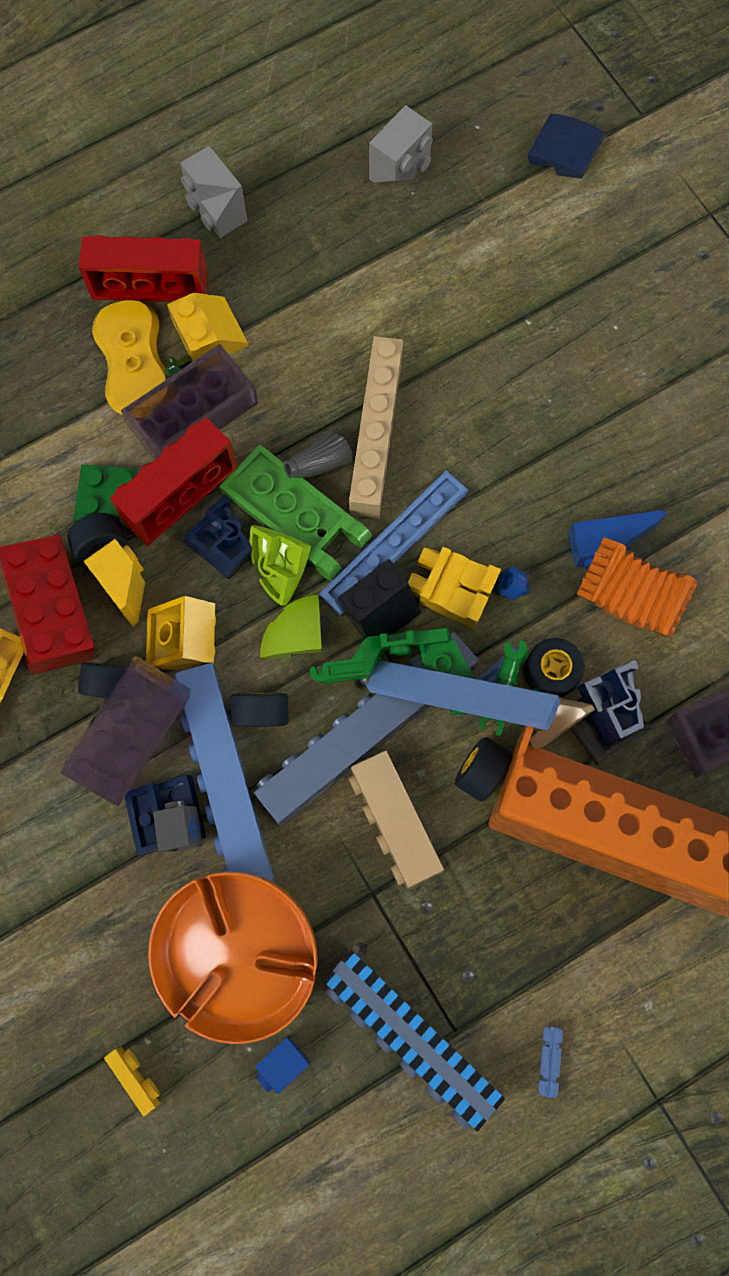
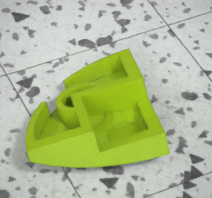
(279, 560)
(294, 630)

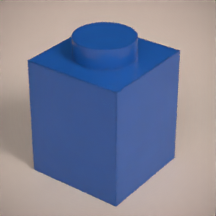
(281, 1066)

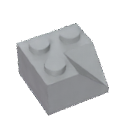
(401, 148)
(213, 192)

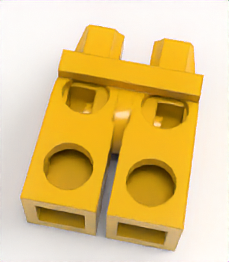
(455, 585)

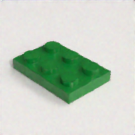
(97, 487)

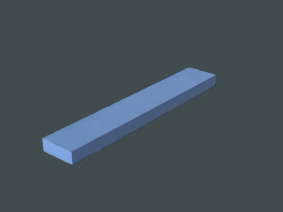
(399, 535)
(465, 694)

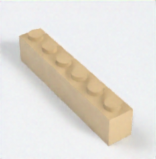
(376, 428)

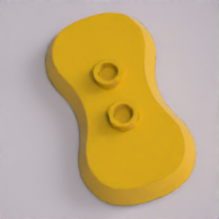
(128, 339)

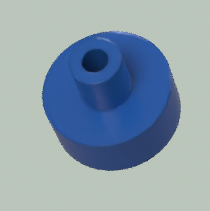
(512, 583)

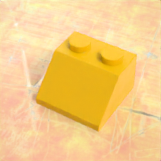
(206, 322)
(120, 577)
(181, 634)

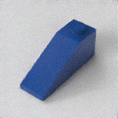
(625, 529)

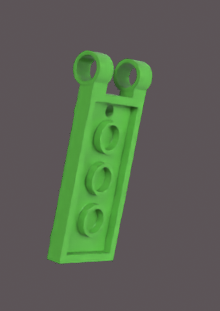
(292, 508)

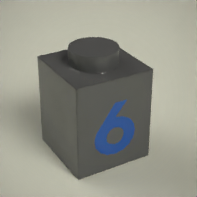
(177, 827)

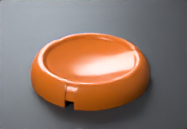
(233, 957)

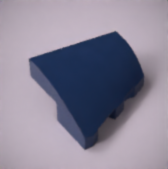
(220, 539)
(615, 702)

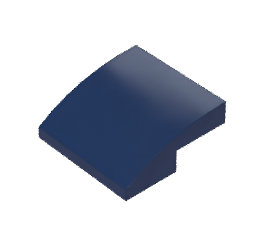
(566, 145)
(151, 798)

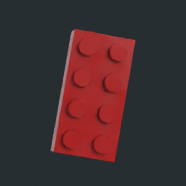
(142, 268)
(175, 481)
(45, 604)

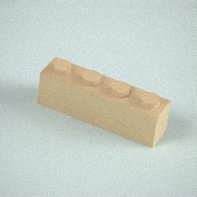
(396, 819)

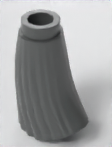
(324, 455)

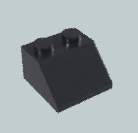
(379, 602)

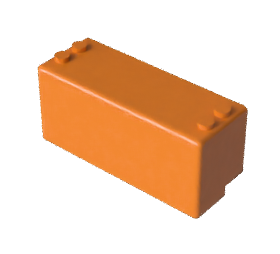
(615, 826)

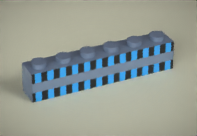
(414, 1041)

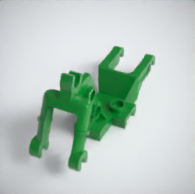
(437, 653)

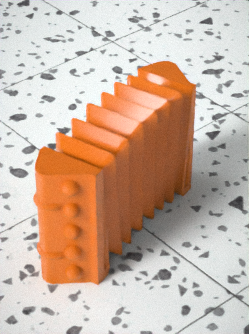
(635, 589)

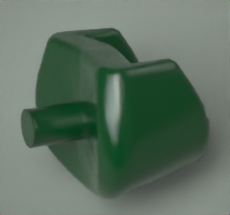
(176, 366)

